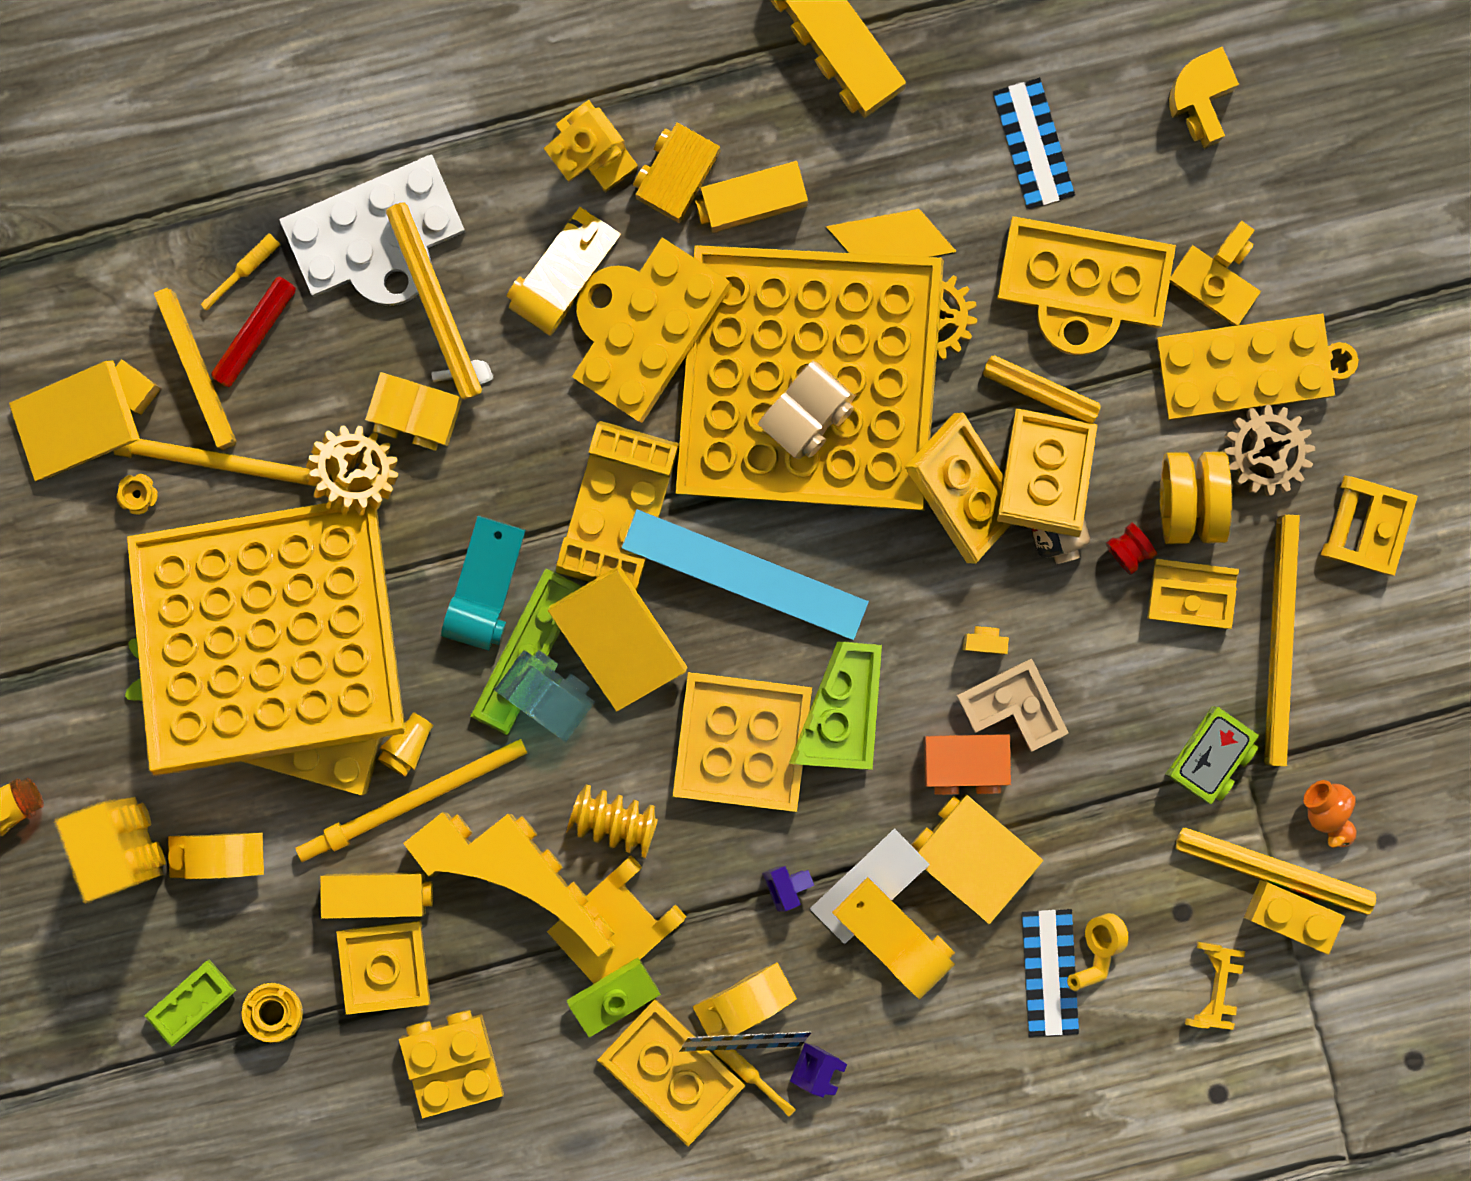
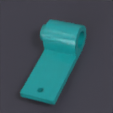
(483, 585)

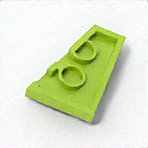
(844, 711)

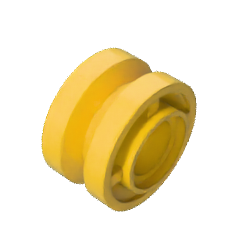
(258, 999)

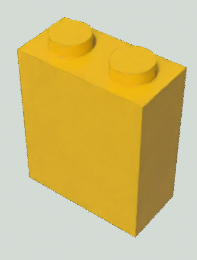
(976, 857)

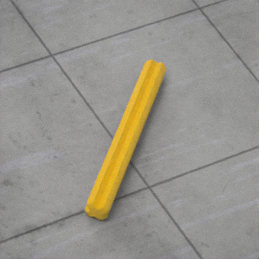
(433, 300)
(1276, 871)

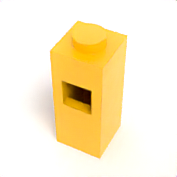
(752, 197)
(375, 895)

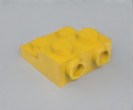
(450, 1063)

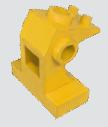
(591, 144)

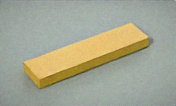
(195, 368)

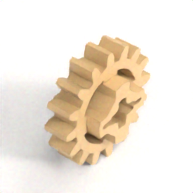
(1275, 469)

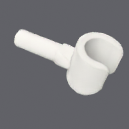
(480, 367)

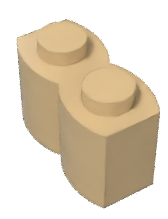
(807, 411)

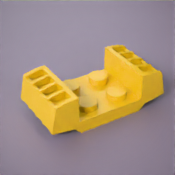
(621, 475)

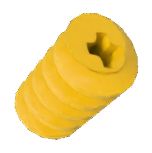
(613, 820)

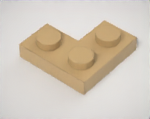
(1018, 694)

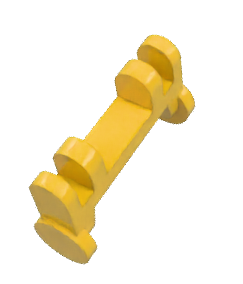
(1212, 1013)

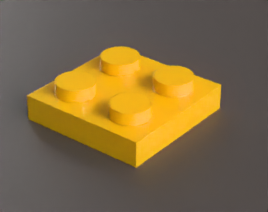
(383, 967)

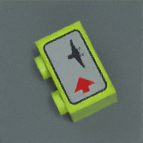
(1213, 756)

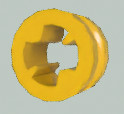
(1350, 366)

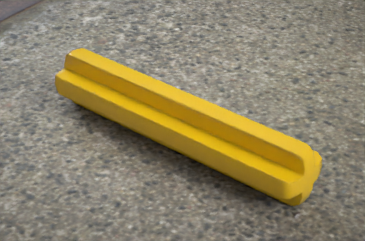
(1041, 389)

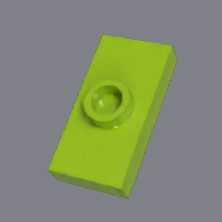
(613, 997)
(190, 1003)

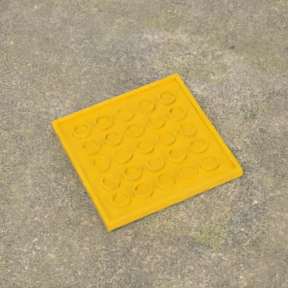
(855, 315)
(263, 636)

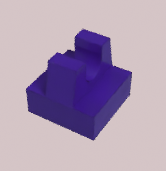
(785, 886)
(815, 1070)

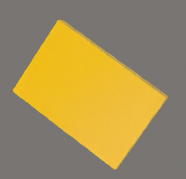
(74, 420)
(1047, 472)
(961, 486)
(617, 638)
(677, 1087)

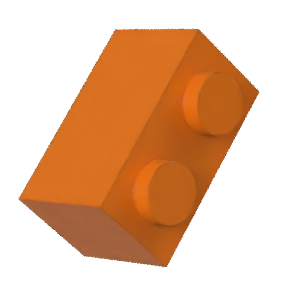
(967, 761)

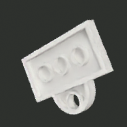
(353, 238)

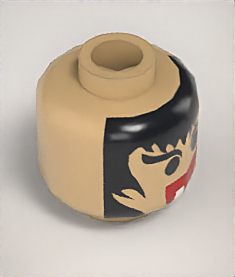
(1060, 546)

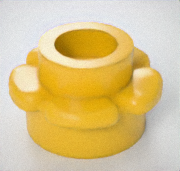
(128, 486)

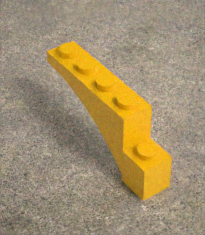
(511, 859)

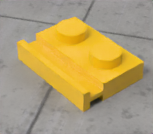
(1193, 594)

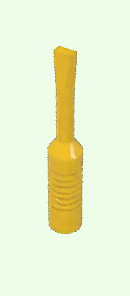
(244, 267)
(751, 1075)

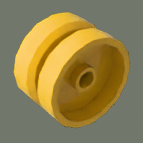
(1195, 497)

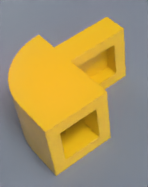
(1198, 84)
(215, 855)
(745, 1002)

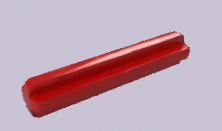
(253, 331)

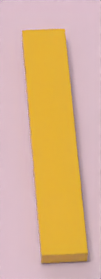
(1281, 640)

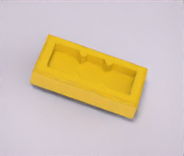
(1214, 286)

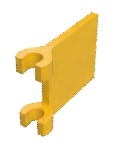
(632, 925)

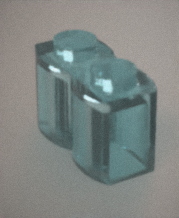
(546, 695)

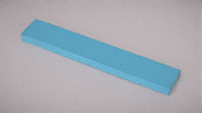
(744, 574)

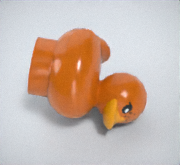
(1329, 812)

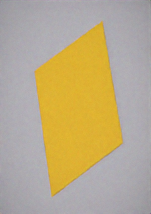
(892, 234)

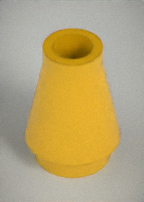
(404, 750)

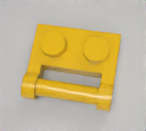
(1382, 530)

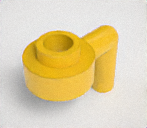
(1105, 938)

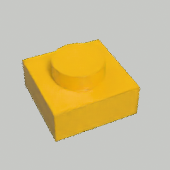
(1235, 246)
(986, 641)

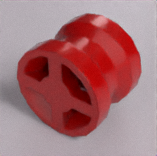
(1131, 548)

